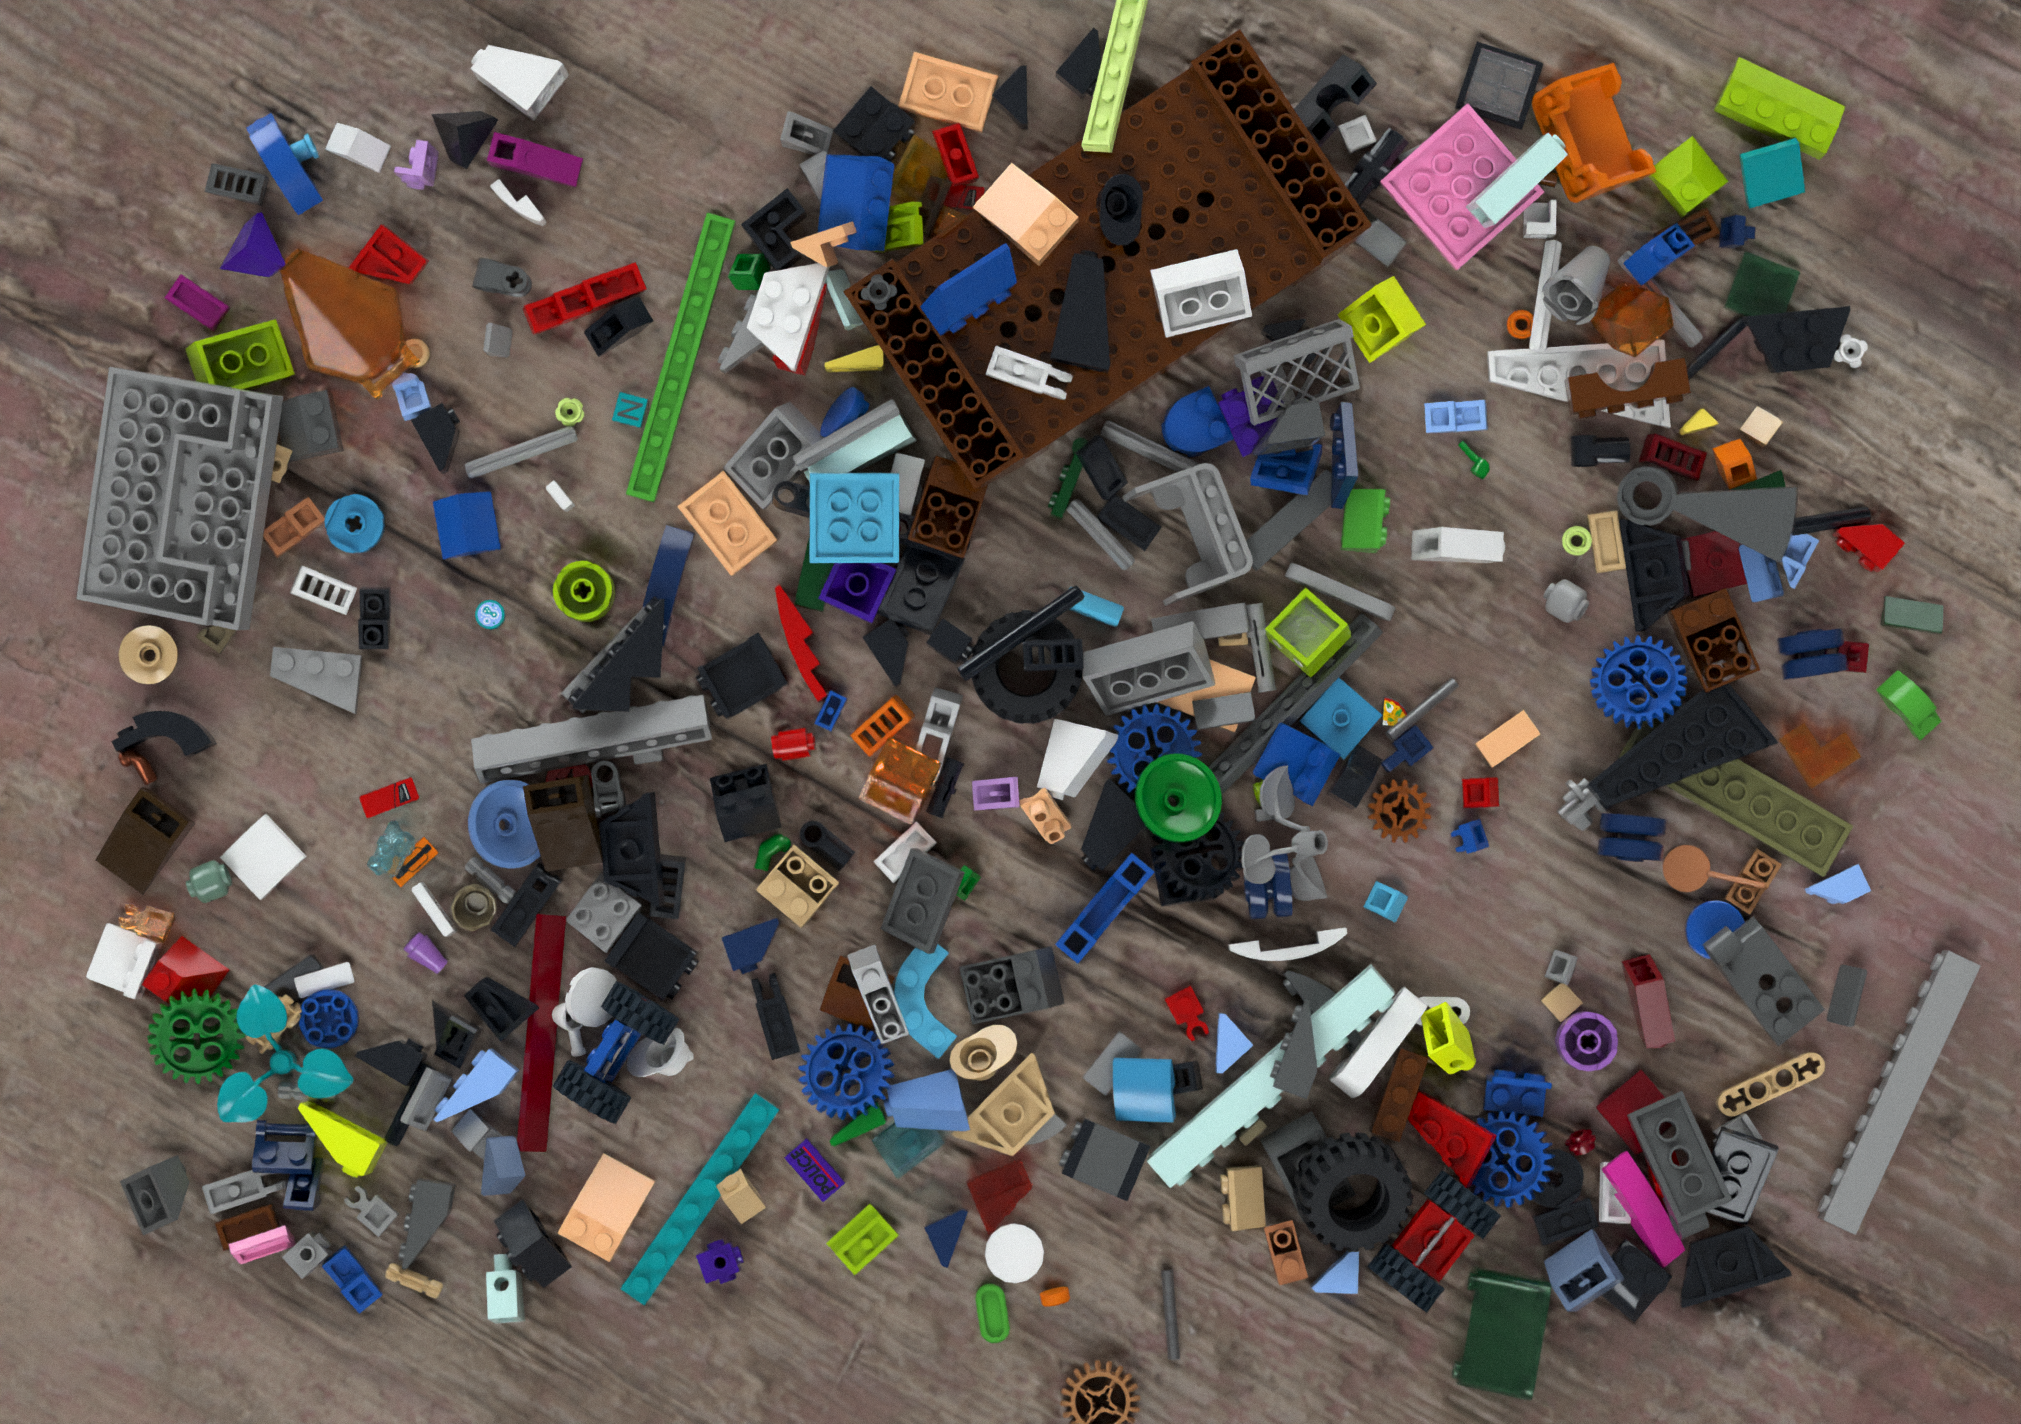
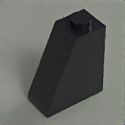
(1355, 777)
(1111, 827)

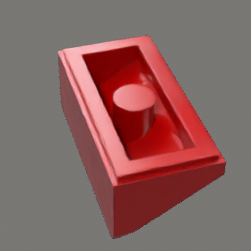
(955, 155)

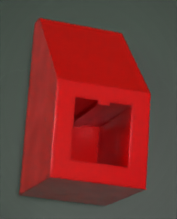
(1871, 543)

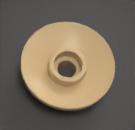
(134, 649)

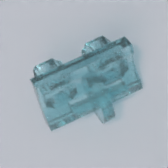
(391, 850)

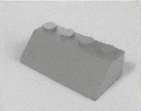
(1148, 668)

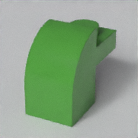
(1910, 704)

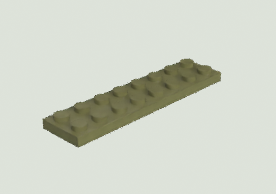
(1762, 809)

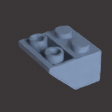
(1582, 1271)

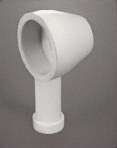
(563, 1019)

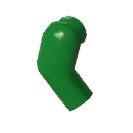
(770, 847)

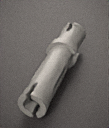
(1260, 648)

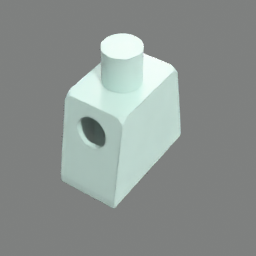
(508, 1304)

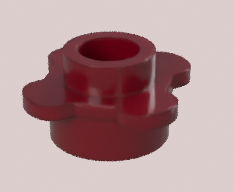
(1581, 1142)

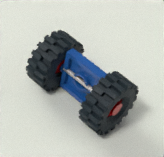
(590, 1084)

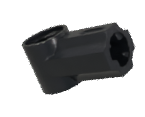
(1591, 451)
(828, 847)

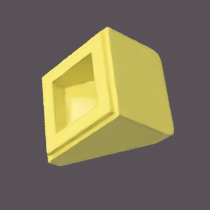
(1699, 421)

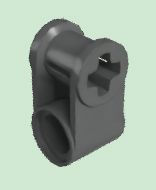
(497, 277)
(607, 791)

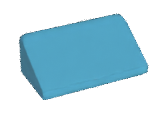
(1099, 609)

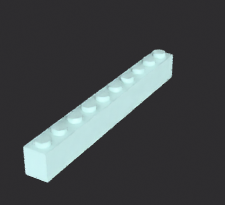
(1254, 1089)

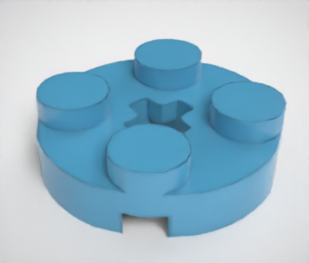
(371, 519)

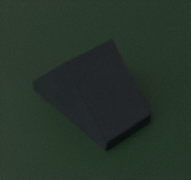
(1012, 97)

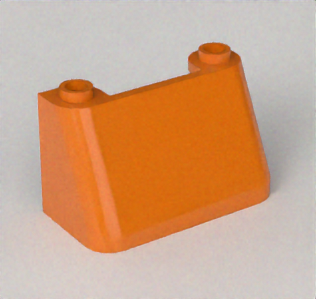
(1588, 123)

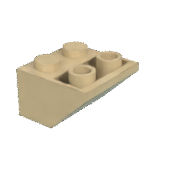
(797, 886)
(1244, 1197)

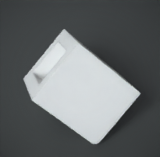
(1540, 220)

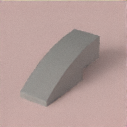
(1210, 622)
(939, 725)

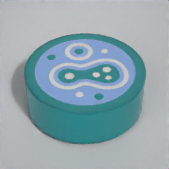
(490, 614)

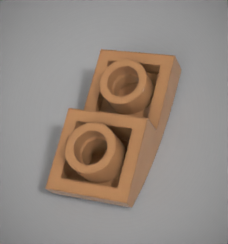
(1758, 868)

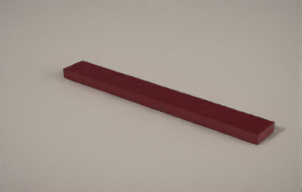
(541, 1033)

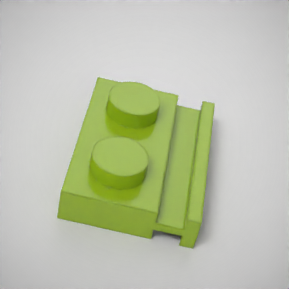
(903, 227)
(862, 1239)

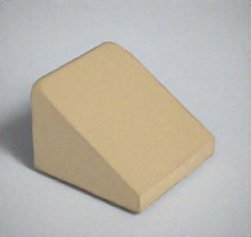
(1761, 426)

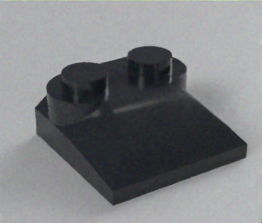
(1642, 1281)

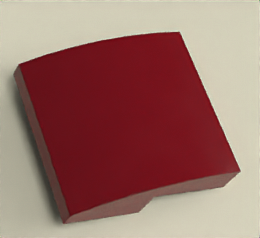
(1630, 1097)

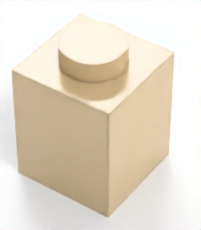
(740, 1196)

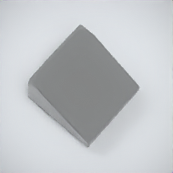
(497, 340)

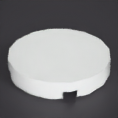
(587, 994)
(1014, 1253)

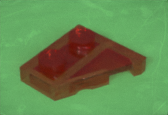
(999, 1192)

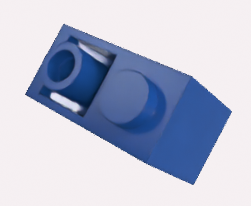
(1658, 254)

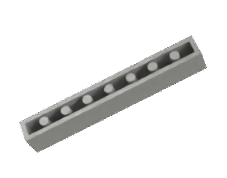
(591, 739)

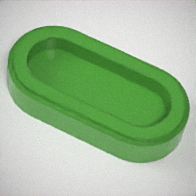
(992, 1313)

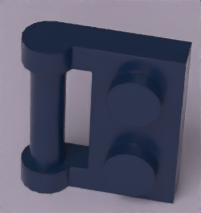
(283, 1156)

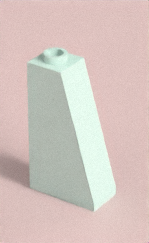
(1517, 180)
(867, 449)

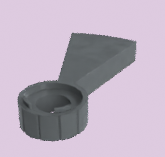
(1752, 517)

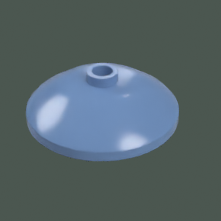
(516, 843)

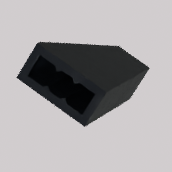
(1082, 323)

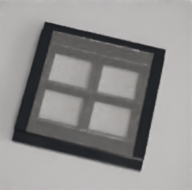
(1499, 85)

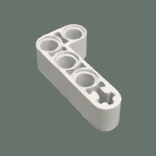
(1379, 1044)

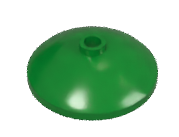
(1191, 786)

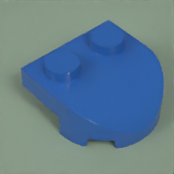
(1195, 424)

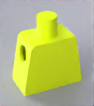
(1449, 1050)

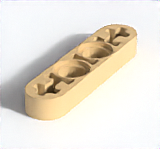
(1768, 1079)

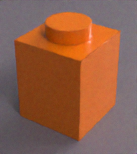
(1734, 463)

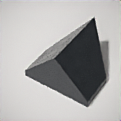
(463, 134)
(453, 1035)

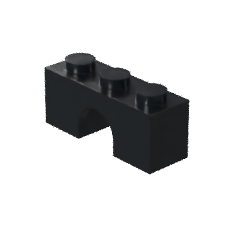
(1342, 83)

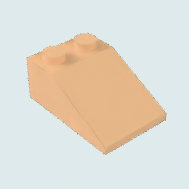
(1026, 213)
(606, 1207)

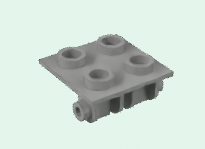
(603, 913)

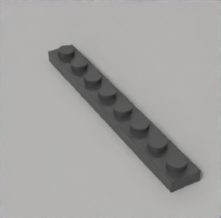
(1291, 704)

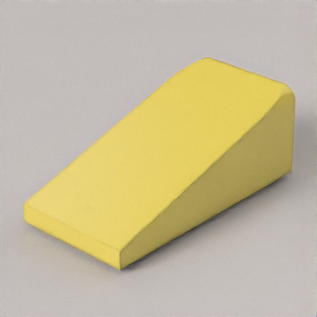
(865, 360)

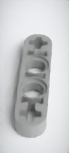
(1340, 592)

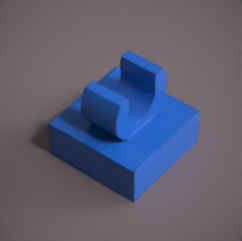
(1472, 835)

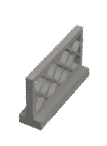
(1297, 347)

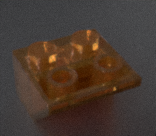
(1632, 318)
(900, 781)

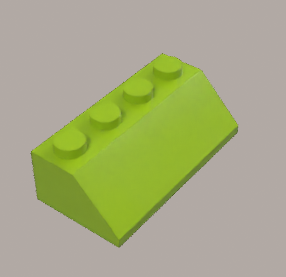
(1780, 108)

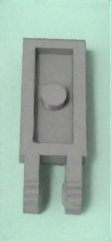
(238, 1190)

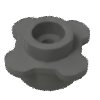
(878, 283)

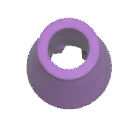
(424, 951)

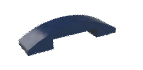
(668, 570)

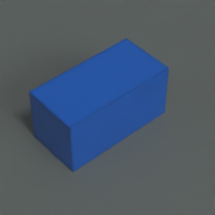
(830, 711)

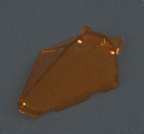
(346, 322)

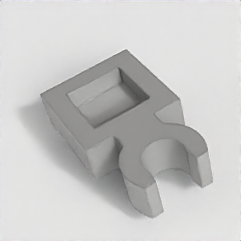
(375, 1213)

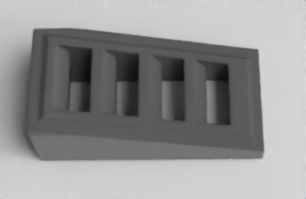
(259, 190)

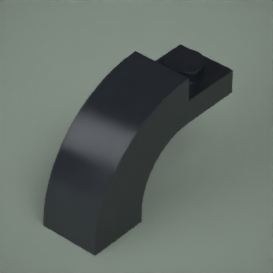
(182, 729)

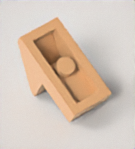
(820, 245)

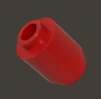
(793, 744)

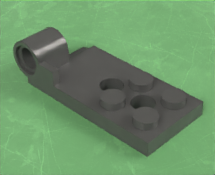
(1747, 956)
(1687, 1188)

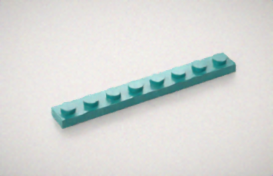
(699, 1199)

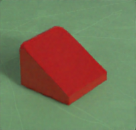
(1480, 792)

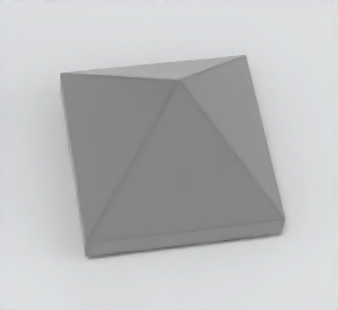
(1561, 967)

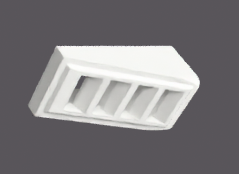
(300, 579)

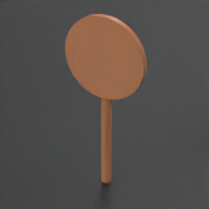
(1689, 868)

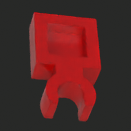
(1185, 1008)

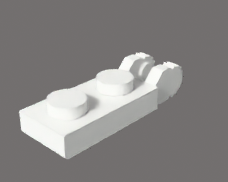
(1025, 372)

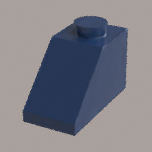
(750, 945)

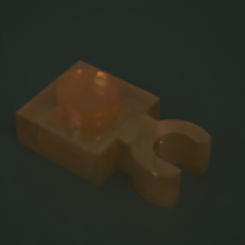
(150, 924)

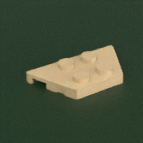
(1011, 1111)

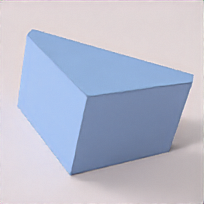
(1230, 1043)
(1340, 1276)

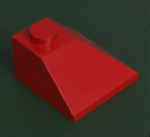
(185, 969)

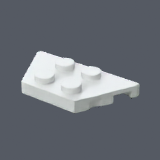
(786, 310)

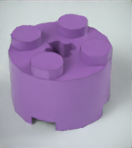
(1584, 1058)

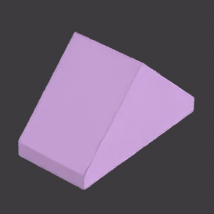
(996, 793)

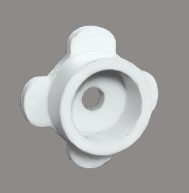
(1858, 348)

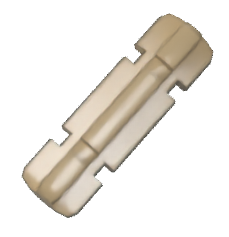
(414, 1280)

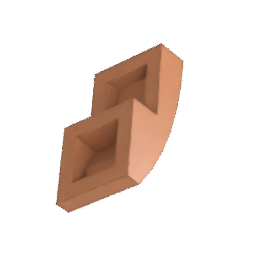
(293, 527)

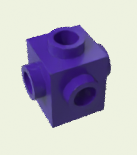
(712, 1269)

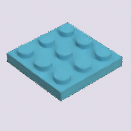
(854, 518)

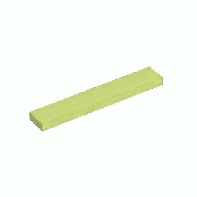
(1114, 75)

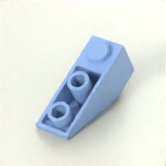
(486, 1080)

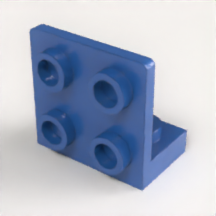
(1307, 761)
(1512, 1094)

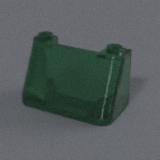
(1504, 1333)

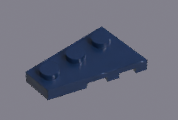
(1343, 455)

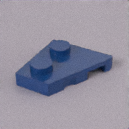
(1287, 470)

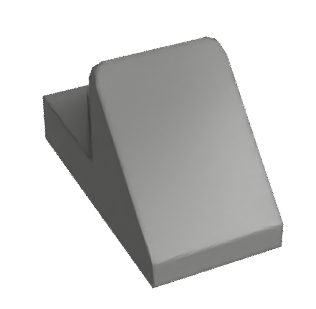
(473, 1131)

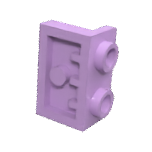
(424, 164)

